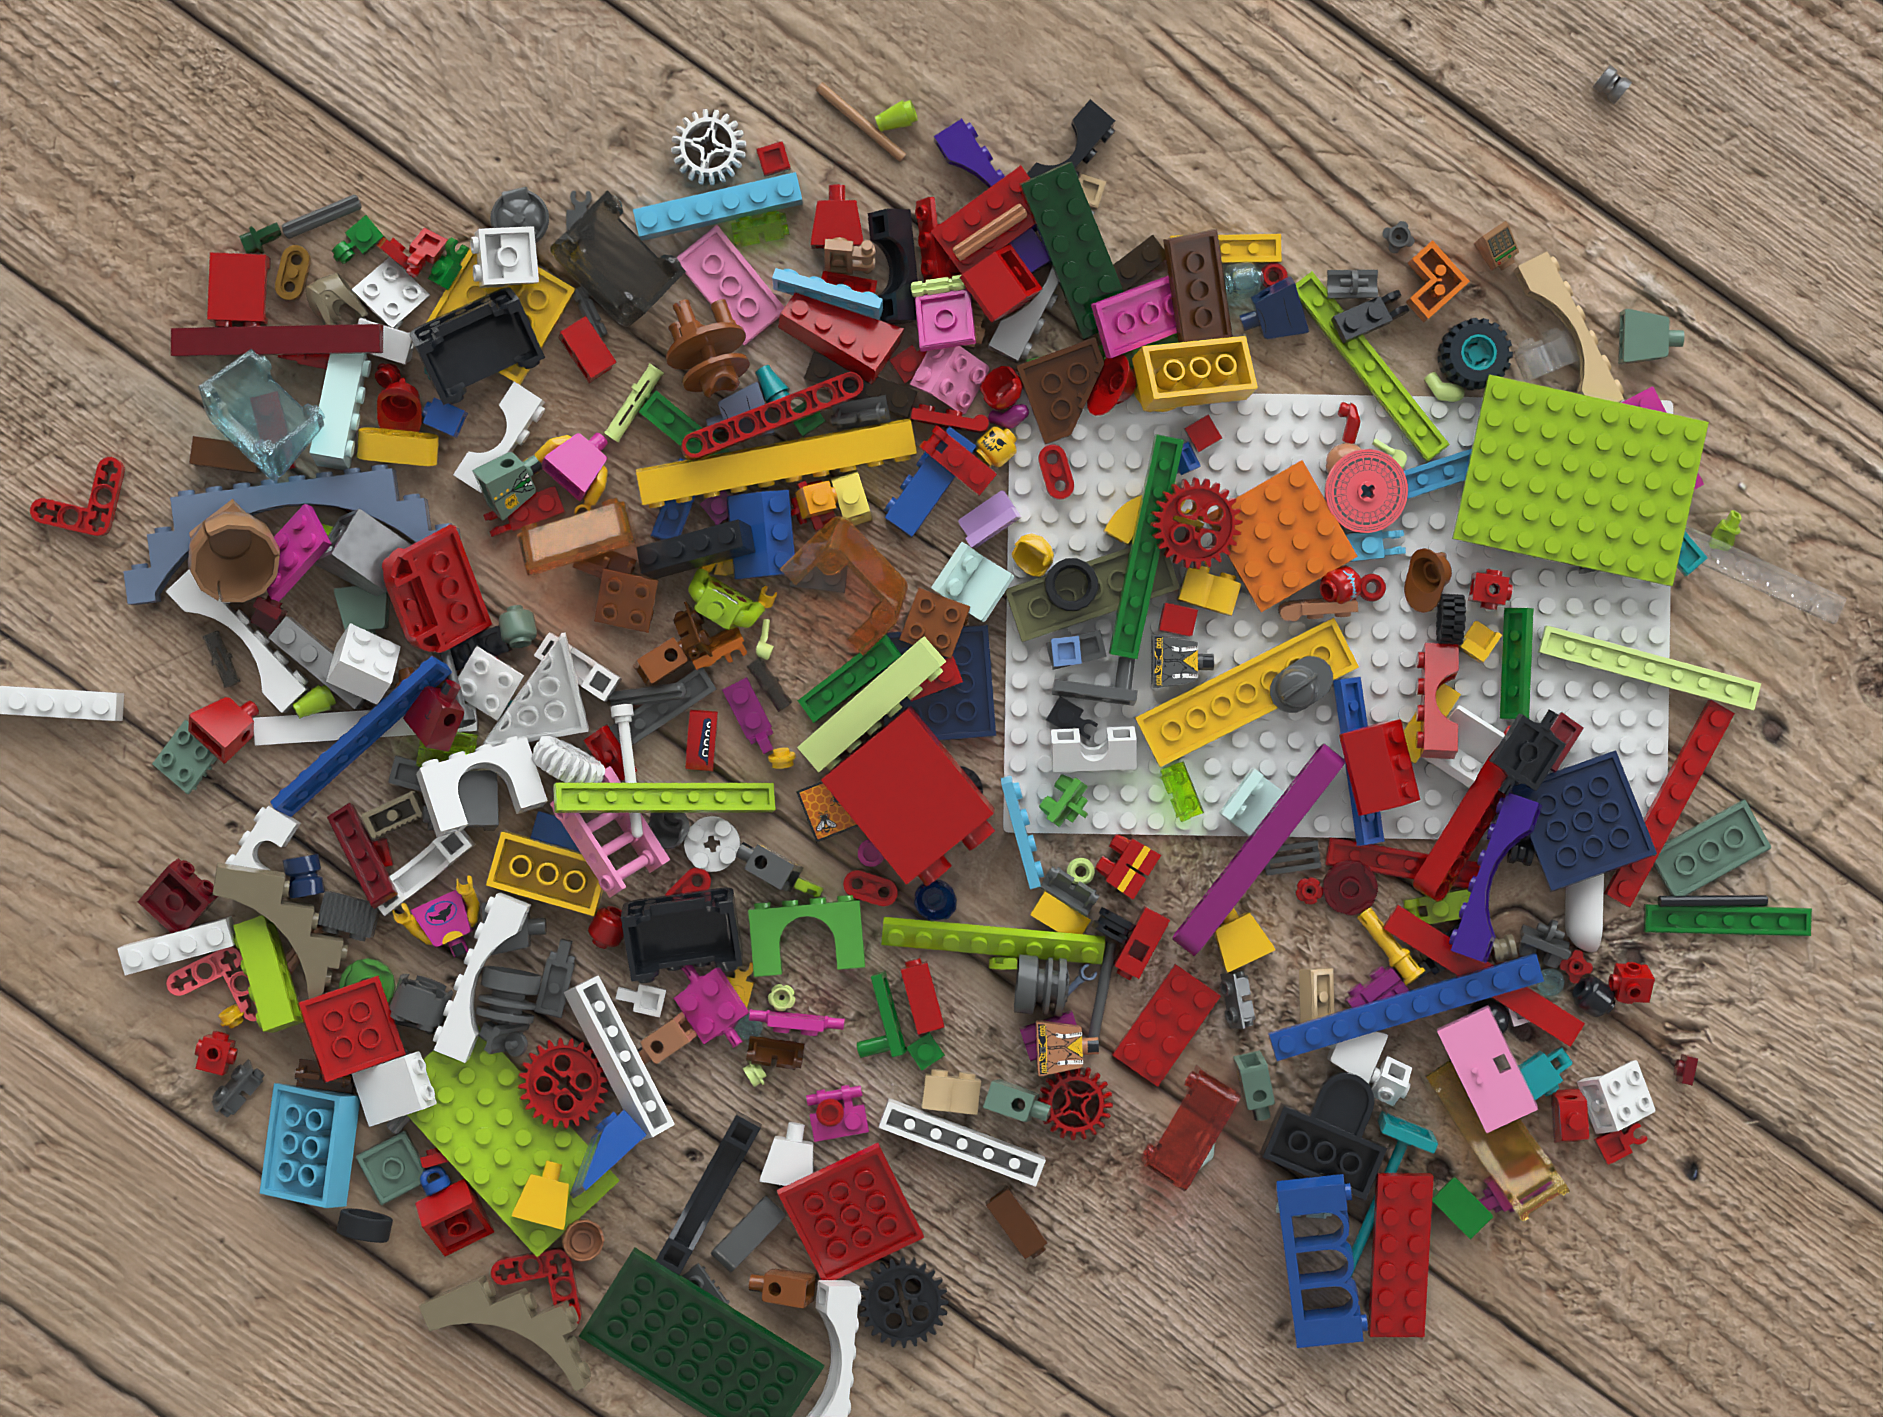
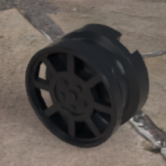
(1116, 923)

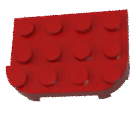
(435, 592)

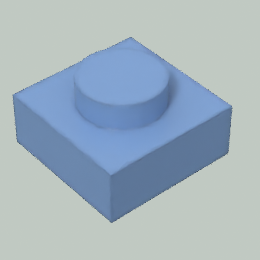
(1066, 651)

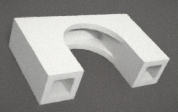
(510, 761)

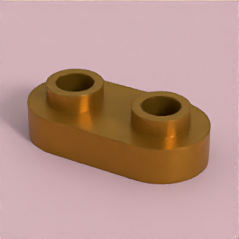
(292, 273)

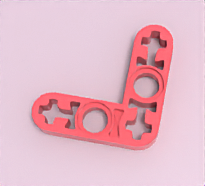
(219, 969)

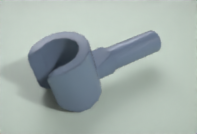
(1080, 979)

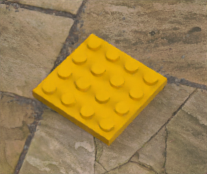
(541, 302)

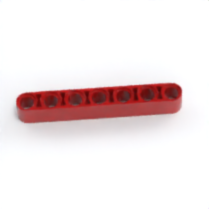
(782, 406)
(1461, 833)

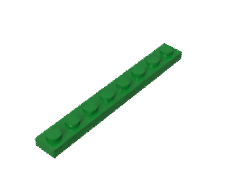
(1144, 551)

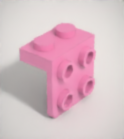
(951, 376)

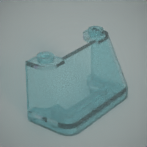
(259, 414)

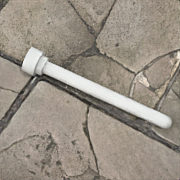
(622, 716)

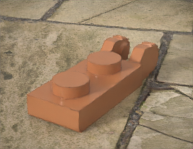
(1315, 608)

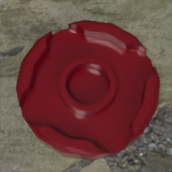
(1350, 887)

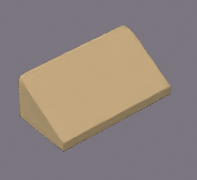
(1316, 993)

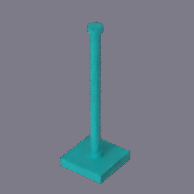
(1406, 1135)

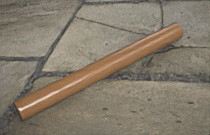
(861, 122)

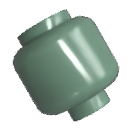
(517, 627)

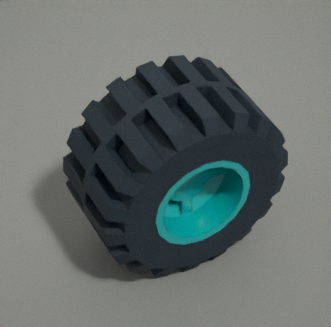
(1474, 352)

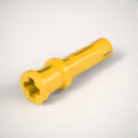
(1398, 956)

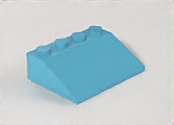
(310, 1145)

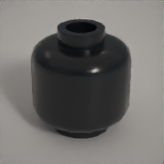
(1593, 996)

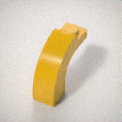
(1123, 522)

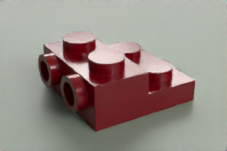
(178, 896)

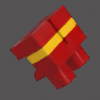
(1131, 853)

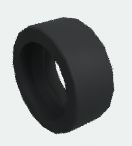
(1080, 565)
(364, 1225)

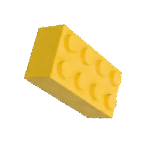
(1194, 373)
(544, 873)

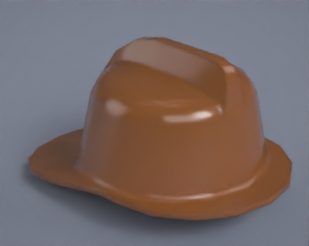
(1426, 579)

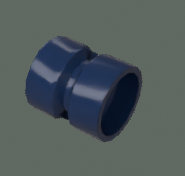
(303, 876)

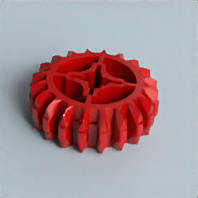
(1088, 1123)

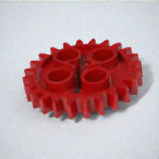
(1190, 546)
(546, 1103)

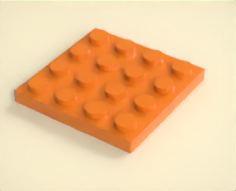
(1285, 537)

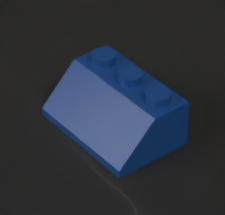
(771, 530)

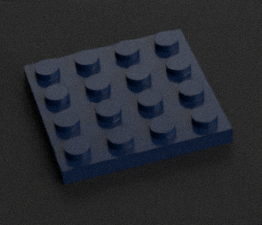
(966, 707)
(1587, 822)

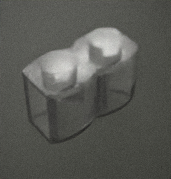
(1546, 354)

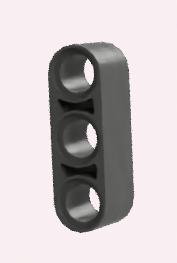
(748, 1233)

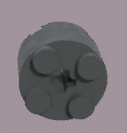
(420, 1002)

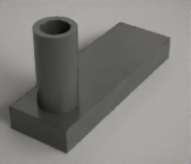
(1119, 694)

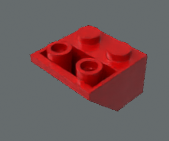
(1001, 283)

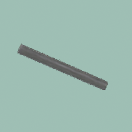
(1102, 990)

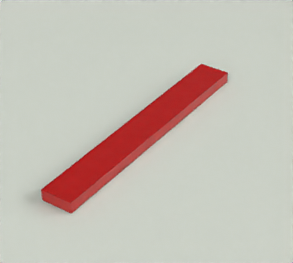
(1521, 1001)

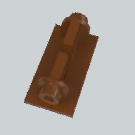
(691, 623)
(763, 1050)
(310, 1076)

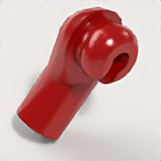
(1352, 421)

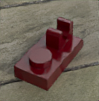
(1568, 732)

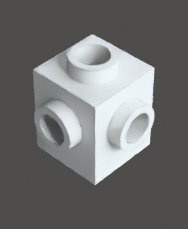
(1390, 1081)

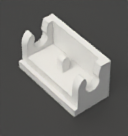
(396, 344)

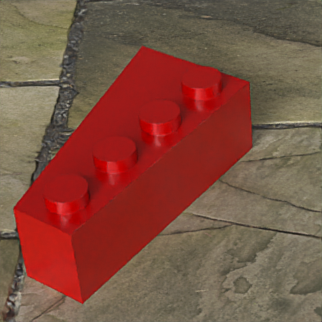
(841, 335)

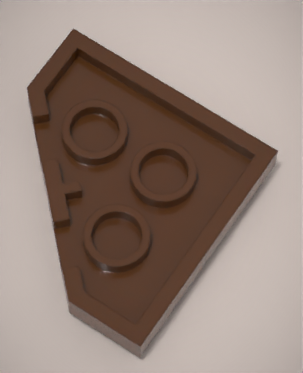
(1060, 387)

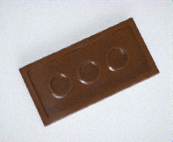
(1198, 286)

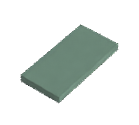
(1710, 849)

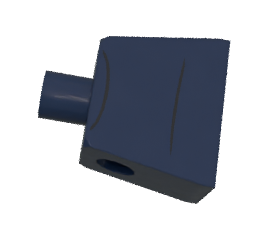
(1276, 311)

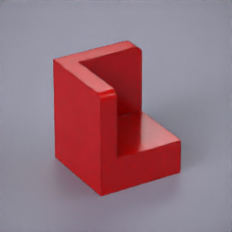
(1177, 619)

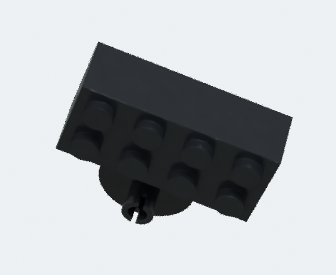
(1330, 1136)

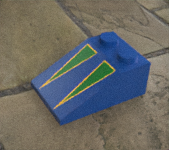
(613, 1140)

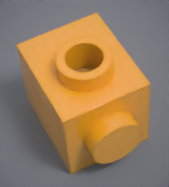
(816, 499)

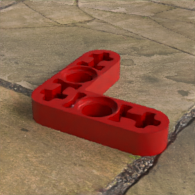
(86, 515)
(546, 1269)

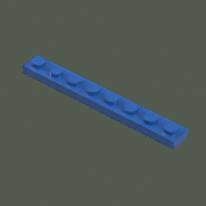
(359, 737)

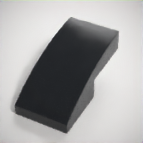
(488, 640)

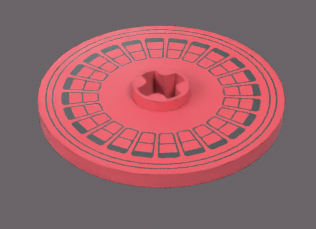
(1344, 490)

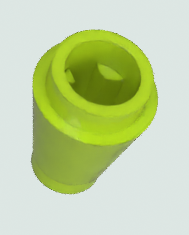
(897, 116)
(315, 701)

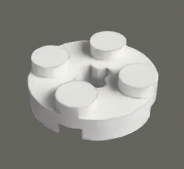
(721, 831)

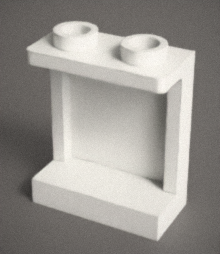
(394, 1088)

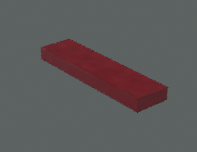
(362, 855)

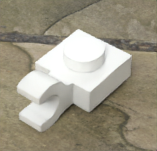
(646, 1000)

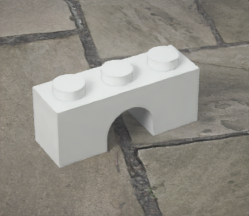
(589, 673)
(1115, 753)
(271, 827)

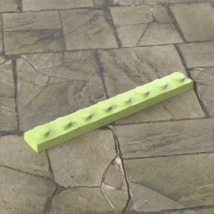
(1649, 668)

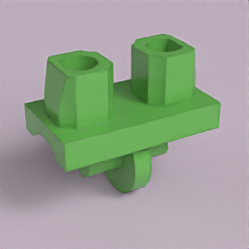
(1070, 803)

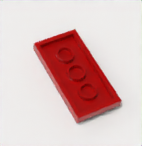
(979, 213)
(1166, 1025)

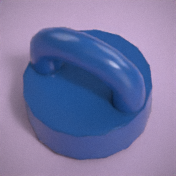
(437, 1184)

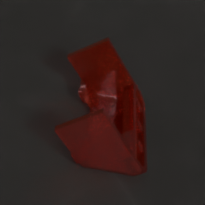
(1192, 1128)

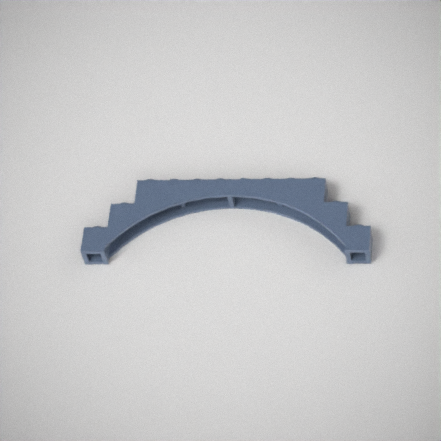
(371, 491)

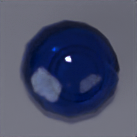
(936, 900)

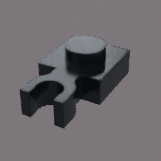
(1067, 716)

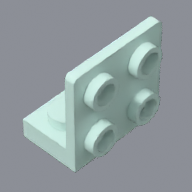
(973, 581)
(1251, 801)

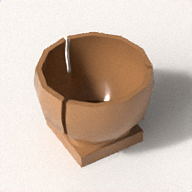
(233, 553)

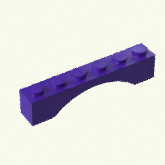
(961, 150)
(1515, 821)

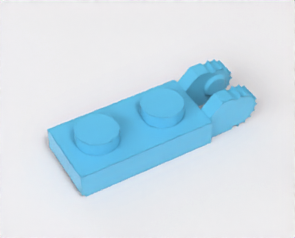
(1370, 545)

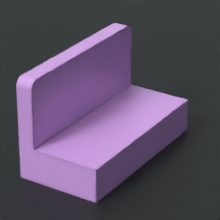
(989, 519)

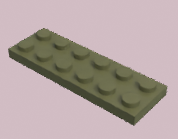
(1039, 616)

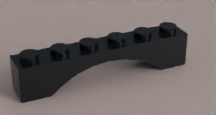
(708, 1192)

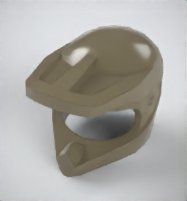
(328, 295)

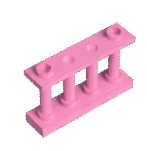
(647, 846)

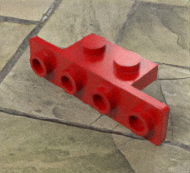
(934, 260)

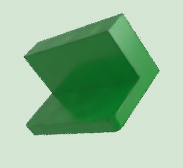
(1462, 1207)

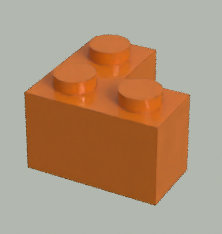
(1441, 279)

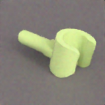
(1397, 455)
(763, 649)

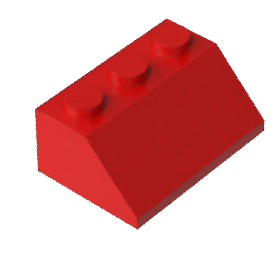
(1379, 767)

